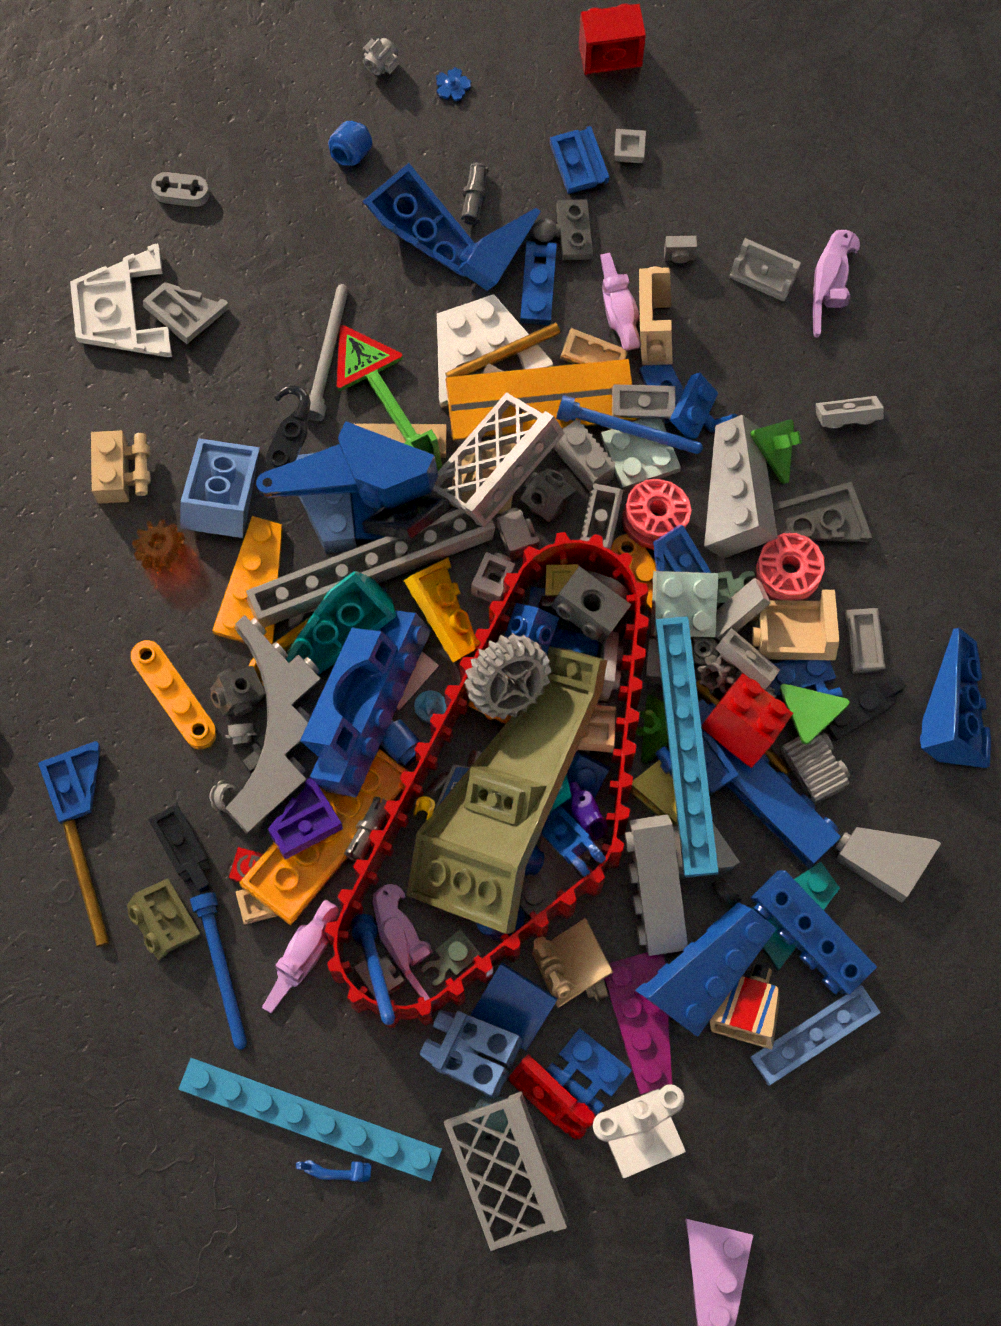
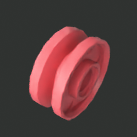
(656, 497)
(796, 551)

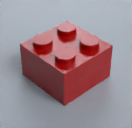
(611, 38)
(747, 720)

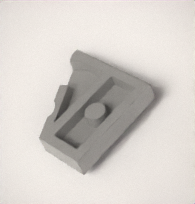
(183, 310)

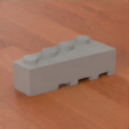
(739, 492)

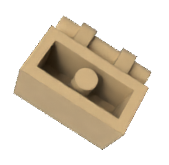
(111, 466)

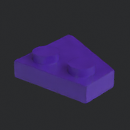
(304, 821)

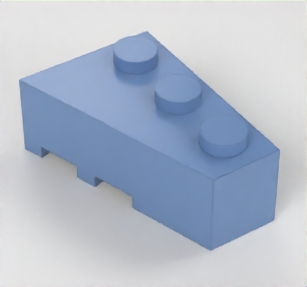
(331, 519)

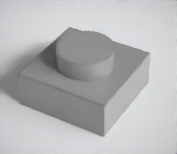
(629, 146)
(680, 248)

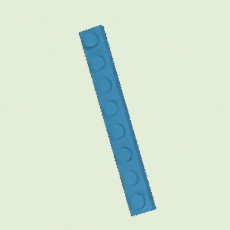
(686, 747)
(310, 1119)

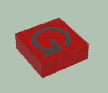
(243, 862)

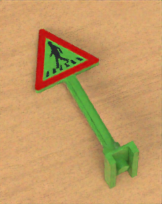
(364, 359)

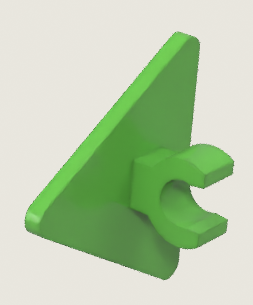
(776, 446)
(811, 710)
(654, 729)

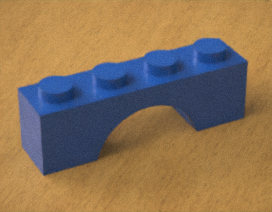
(361, 660)

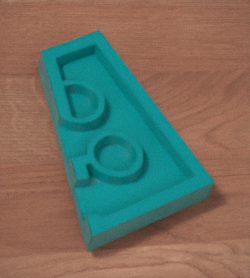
(821, 888)

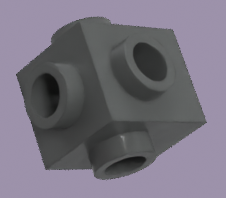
(547, 494)
(237, 691)

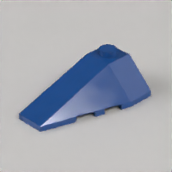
(417, 216)
(953, 716)

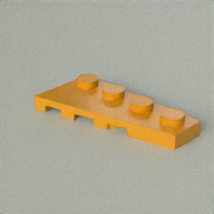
(255, 565)

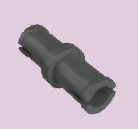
(474, 193)
(372, 821)

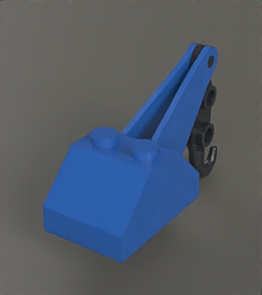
(363, 463)

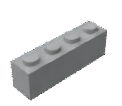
(657, 885)

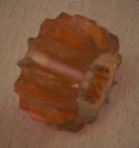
(147, 549)

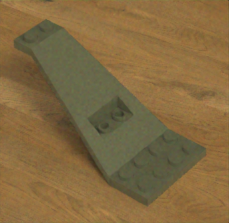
(478, 845)

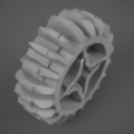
(518, 659)

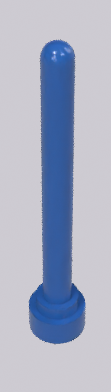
(571, 410)
(205, 907)
(365, 931)

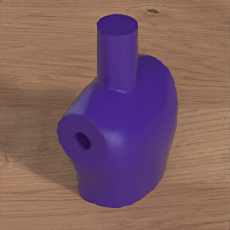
(587, 813)

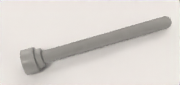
(317, 406)

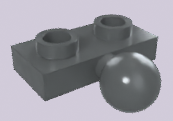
(572, 230)

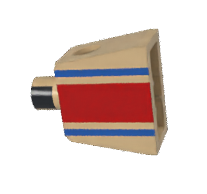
(750, 1010)

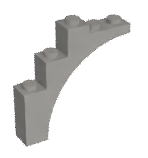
(284, 685)

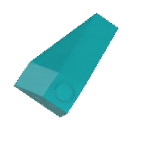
(350, 604)

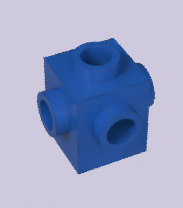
(532, 623)

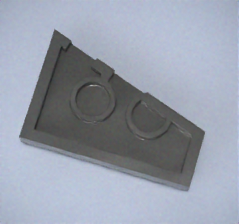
(824, 515)

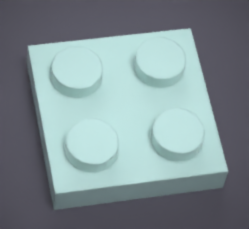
(639, 458)
(686, 595)

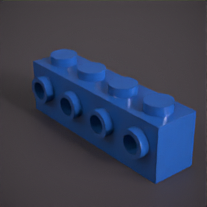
(813, 933)

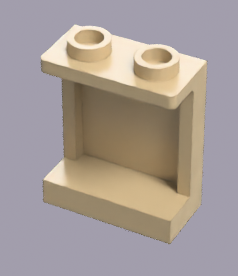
(656, 334)
(798, 629)

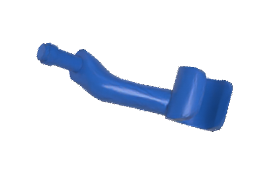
(359, 1171)

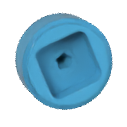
(429, 703)

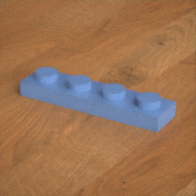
(815, 1035)

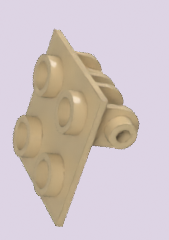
(571, 962)

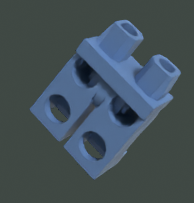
(463, 1043)

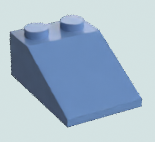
(219, 488)

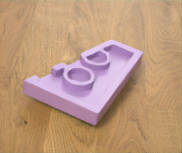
(718, 1271)

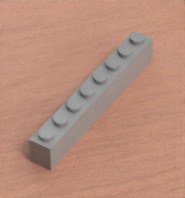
(378, 559)

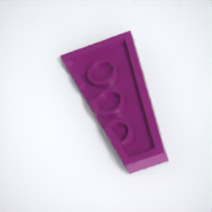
(640, 1022)

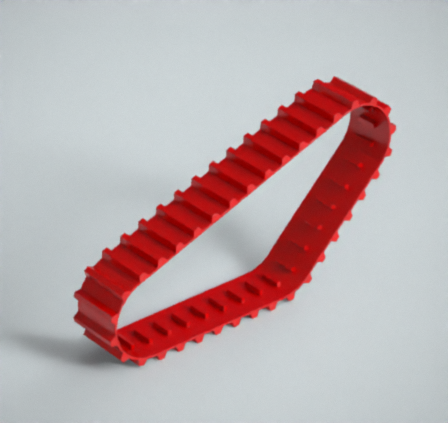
(590, 556)

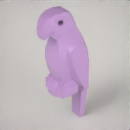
(832, 275)
(620, 304)
(399, 934)
(301, 954)

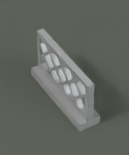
(511, 468)
(534, 1162)

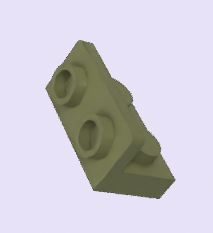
(161, 918)

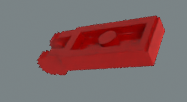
(551, 1098)

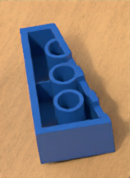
(708, 969)

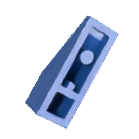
(492, 254)

